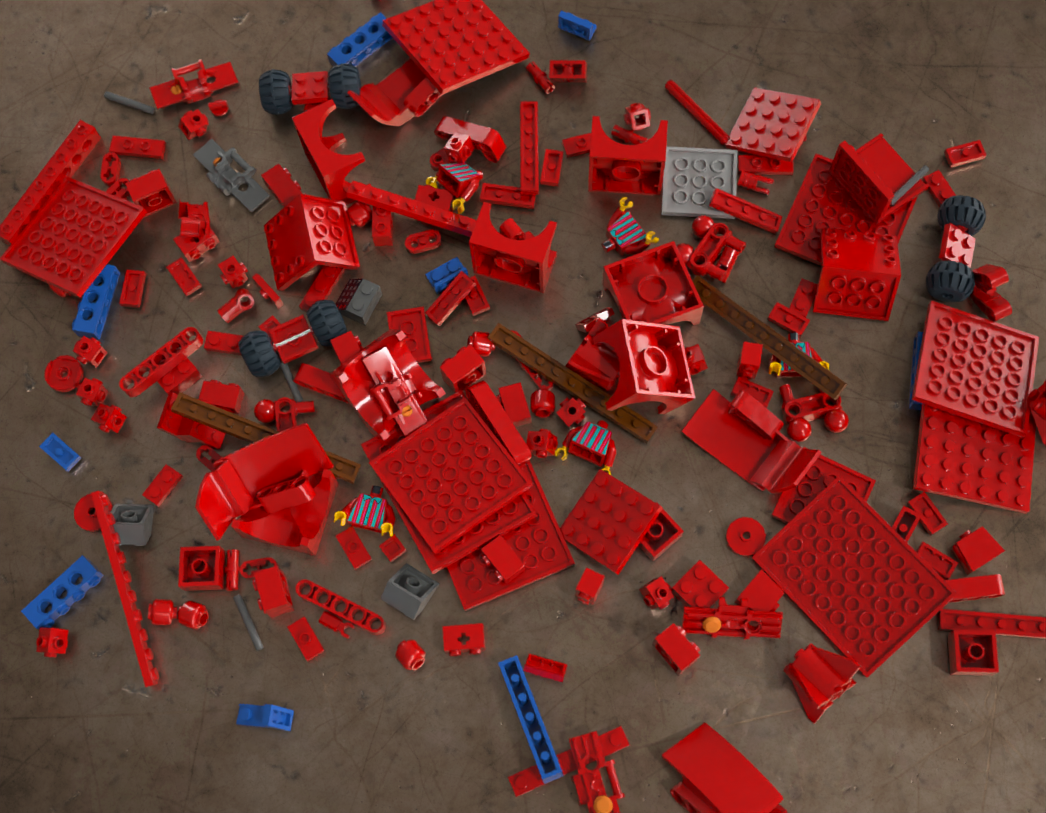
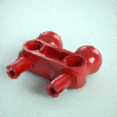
(709, 247)
(811, 409)
(268, 411)

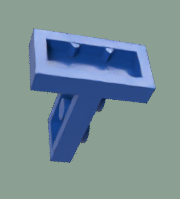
(265, 716)

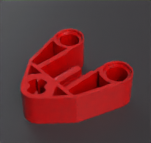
(984, 294)

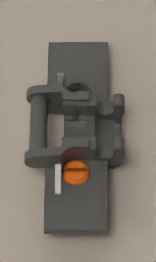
(228, 180)

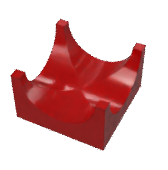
(320, 151)
(627, 167)
(509, 260)
(654, 287)
(650, 364)
(355, 382)
(295, 527)

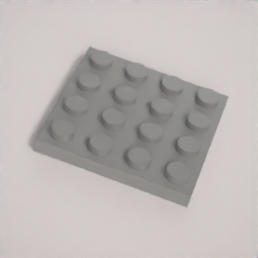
(692, 178)

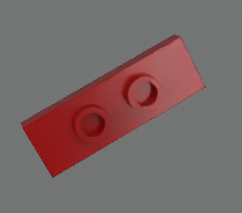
(137, 147)
(764, 165)

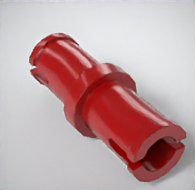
(540, 77)
(628, 136)
(232, 570)

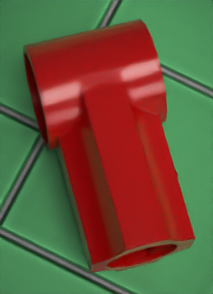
(234, 307)

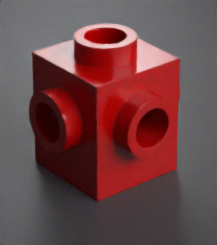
(642, 118)
(193, 124)
(459, 148)
(233, 272)
(89, 351)
(695, 359)
(91, 392)
(564, 413)
(109, 418)
(542, 443)
(657, 593)
(52, 641)

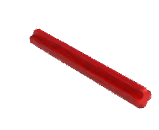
(697, 112)

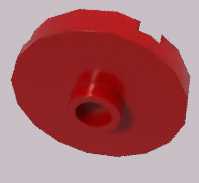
(59, 366)
(84, 518)
(744, 546)

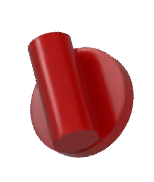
(218, 107)

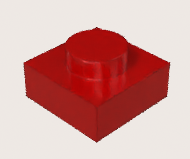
(392, 548)

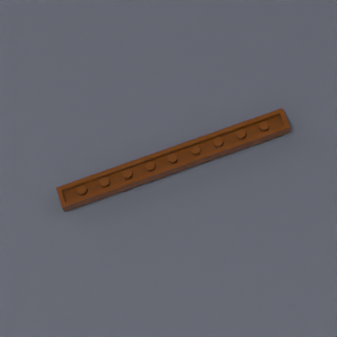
(771, 340)
(571, 382)
(248, 430)

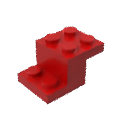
(188, 429)

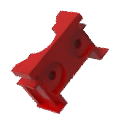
(193, 219)

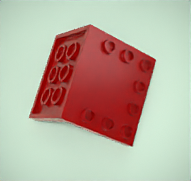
(873, 176)
(308, 234)
(857, 274)

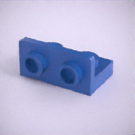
(576, 25)
(443, 275)

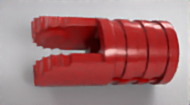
(750, 181)
(727, 261)

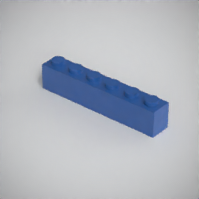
(530, 719)

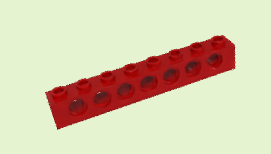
(61, 165)

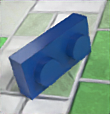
(60, 452)

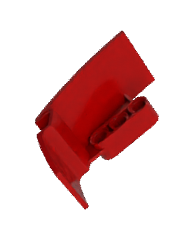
(398, 96)
(749, 442)
(262, 474)
(719, 777)

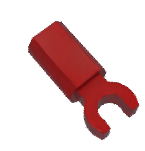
(335, 623)

